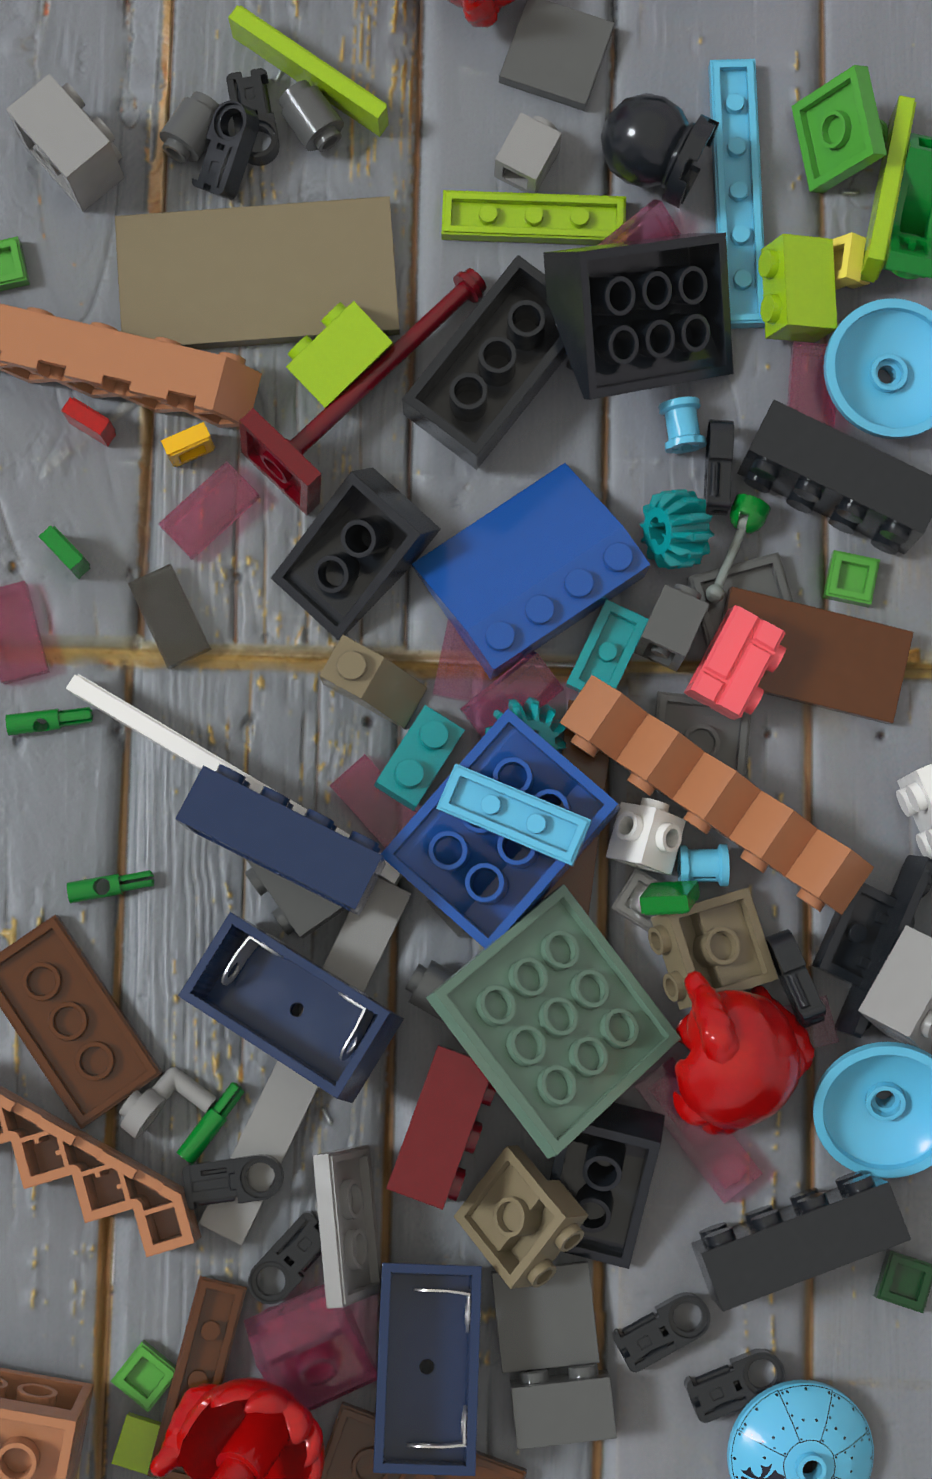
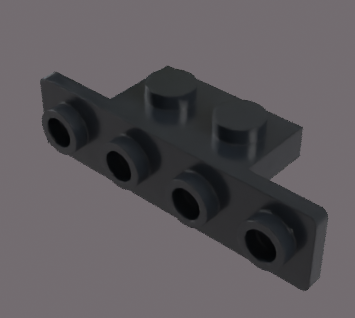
(865, 935)

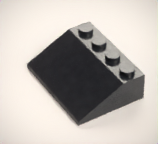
(642, 312)

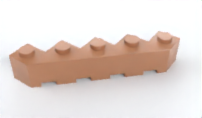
(120, 364)
(715, 796)
(102, 1176)

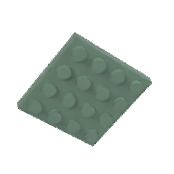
(554, 1020)

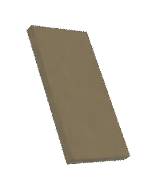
(255, 271)

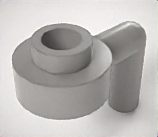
(142, 1109)

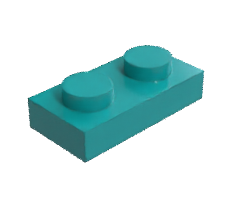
(608, 646)
(419, 758)

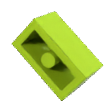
(798, 288)
(338, 353)

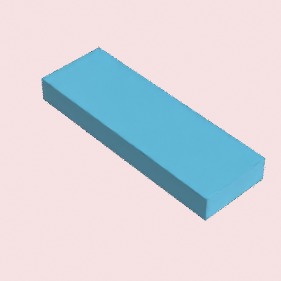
(514, 814)

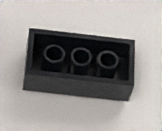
(489, 367)
(839, 479)
(799, 1240)

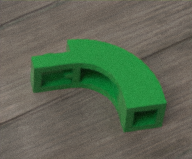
(911, 234)

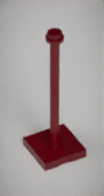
(283, 459)

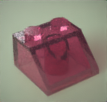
(311, 1348)

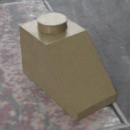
(372, 681)

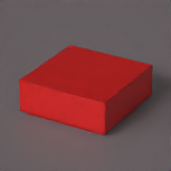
(89, 421)

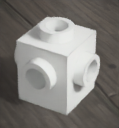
(646, 836)

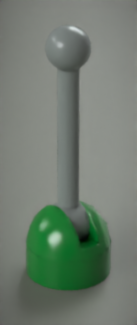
(746, 516)

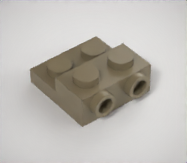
(714, 938)
(521, 1220)

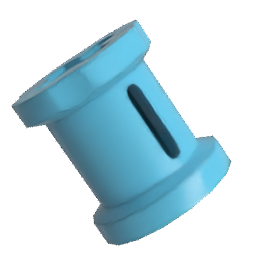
(682, 425)
(704, 864)

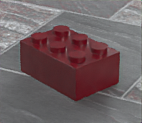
(442, 1130)

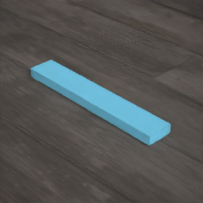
(738, 183)

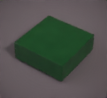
(904, 1281)

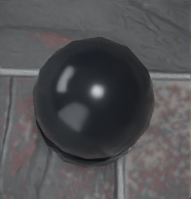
(654, 145)

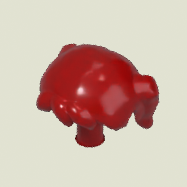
(740, 1059)
(242, 1433)

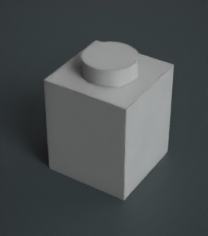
(528, 153)

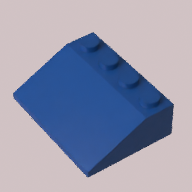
(531, 569)
(476, 874)

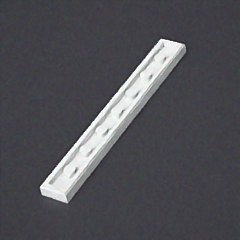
(175, 742)

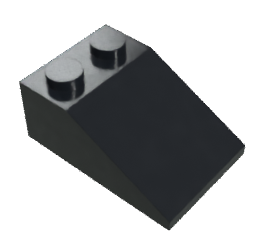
(354, 551)
(610, 1178)

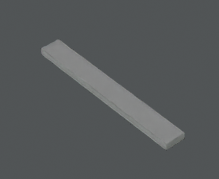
(288, 1093)

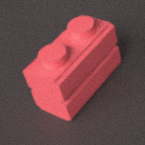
(736, 663)

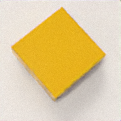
(188, 444)

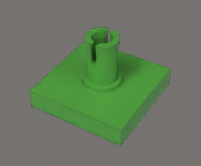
(839, 129)

